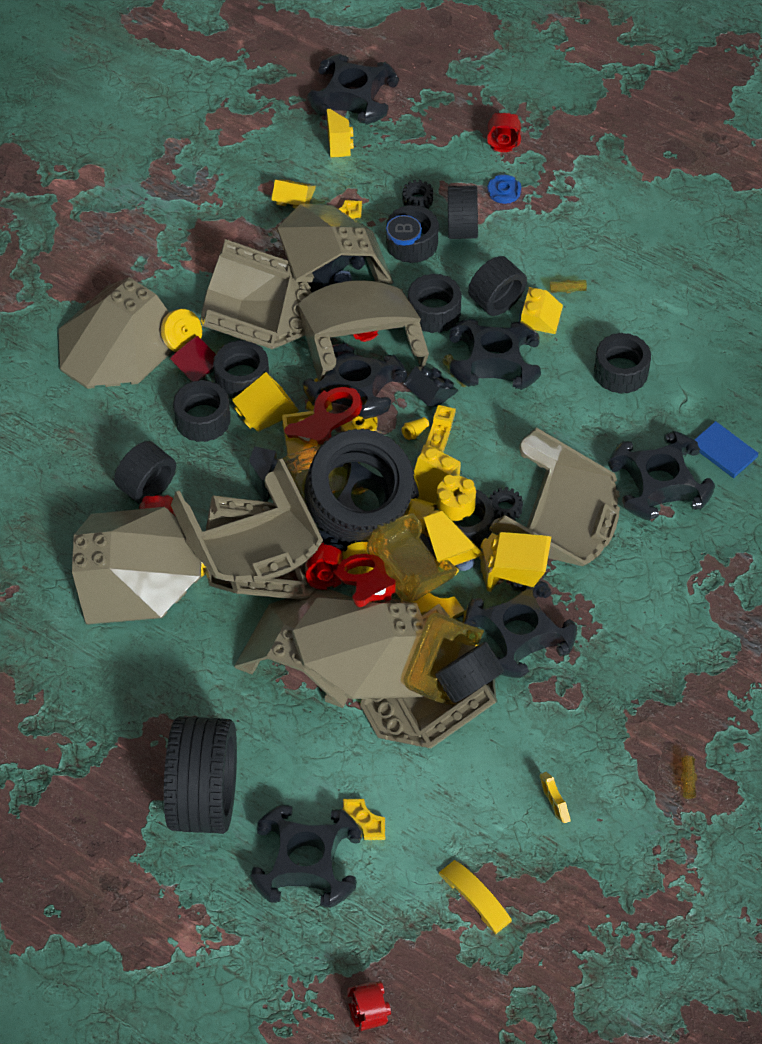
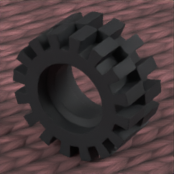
(417, 188)
(510, 497)

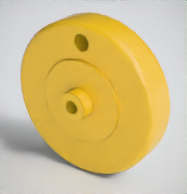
(180, 328)

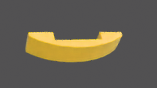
(440, 428)
(477, 895)

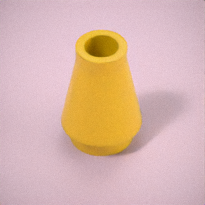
(413, 429)

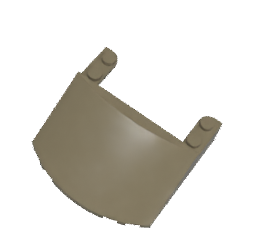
(355, 309)
(573, 503)
(259, 544)

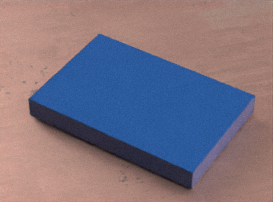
(725, 449)

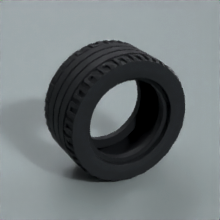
(367, 448)
(200, 775)

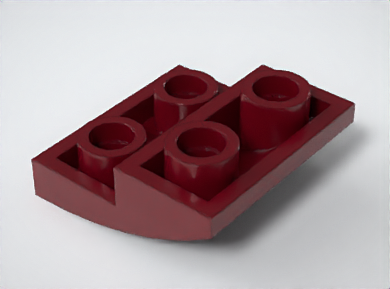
(194, 359)

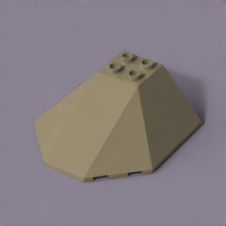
(322, 233)
(254, 297)
(114, 337)
(131, 565)
(290, 585)
(275, 641)
(360, 647)
(423, 720)

